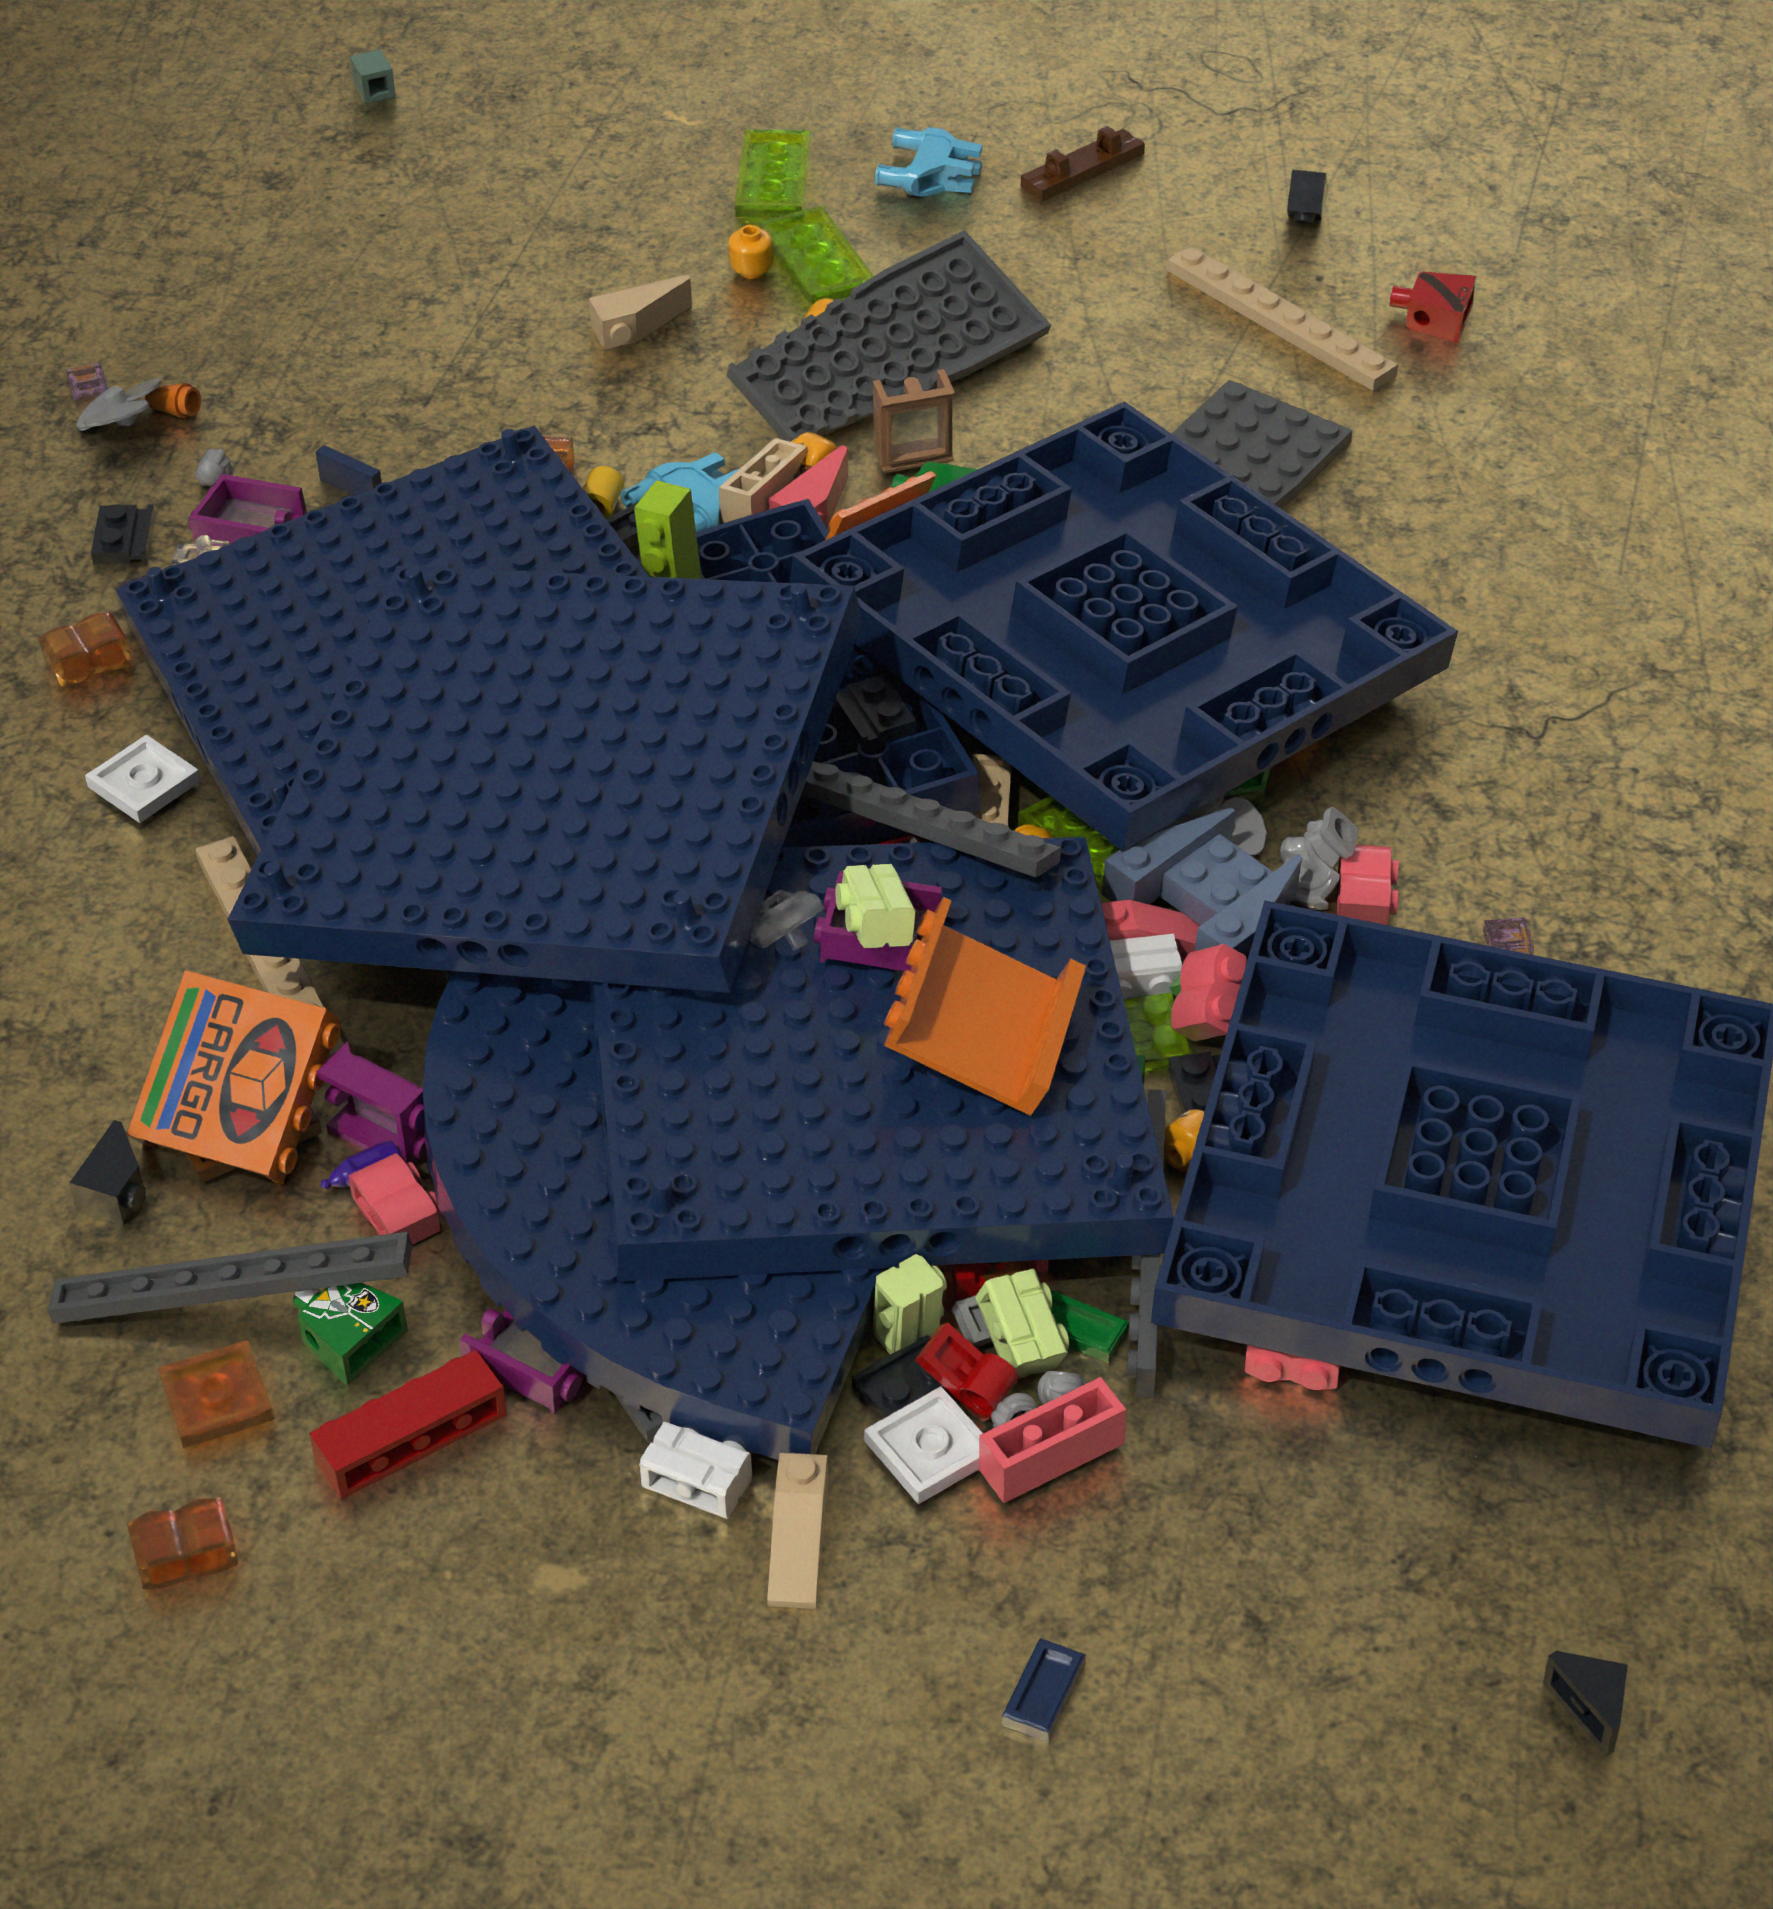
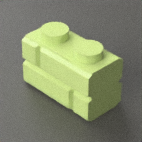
(876, 906)
(907, 1303)
(1022, 1322)

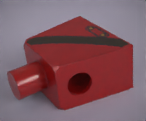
(1437, 303)

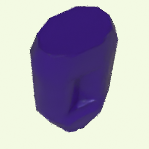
(358, 1161)

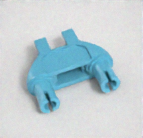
(936, 165)
(698, 476)

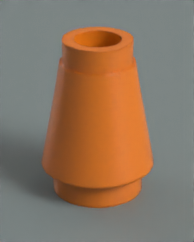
(175, 399)

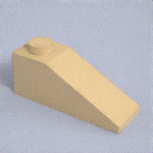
(638, 311)
(759, 479)
(798, 1530)

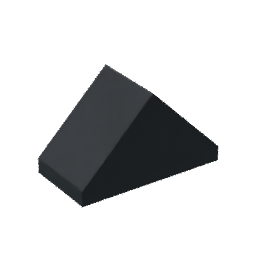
(1590, 1693)

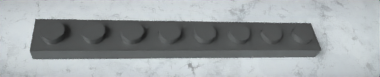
(931, 820)
(231, 1277)
(1143, 1360)

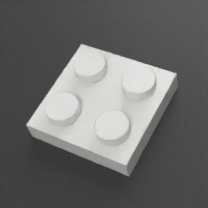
(142, 778)
(927, 1444)

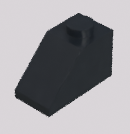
(1307, 196)
(109, 1179)

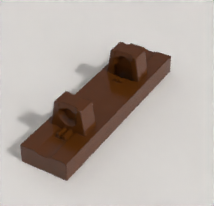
(1067, 171)

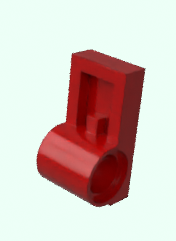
(966, 1373)

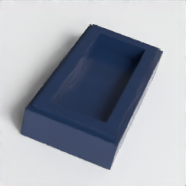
(346, 472)
(1043, 1690)

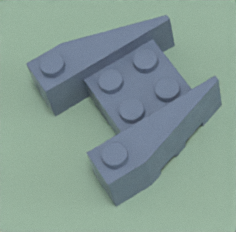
(1202, 877)

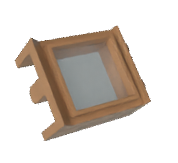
(913, 425)

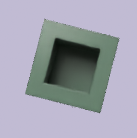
(372, 76)

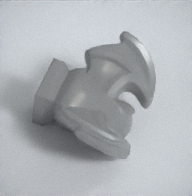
(1319, 853)

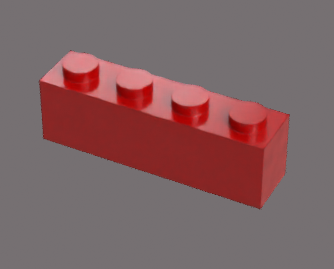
(408, 1424)

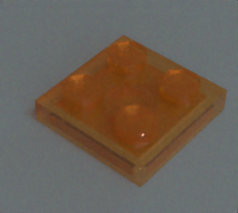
(215, 1394)

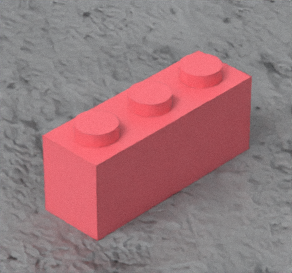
(1052, 1439)

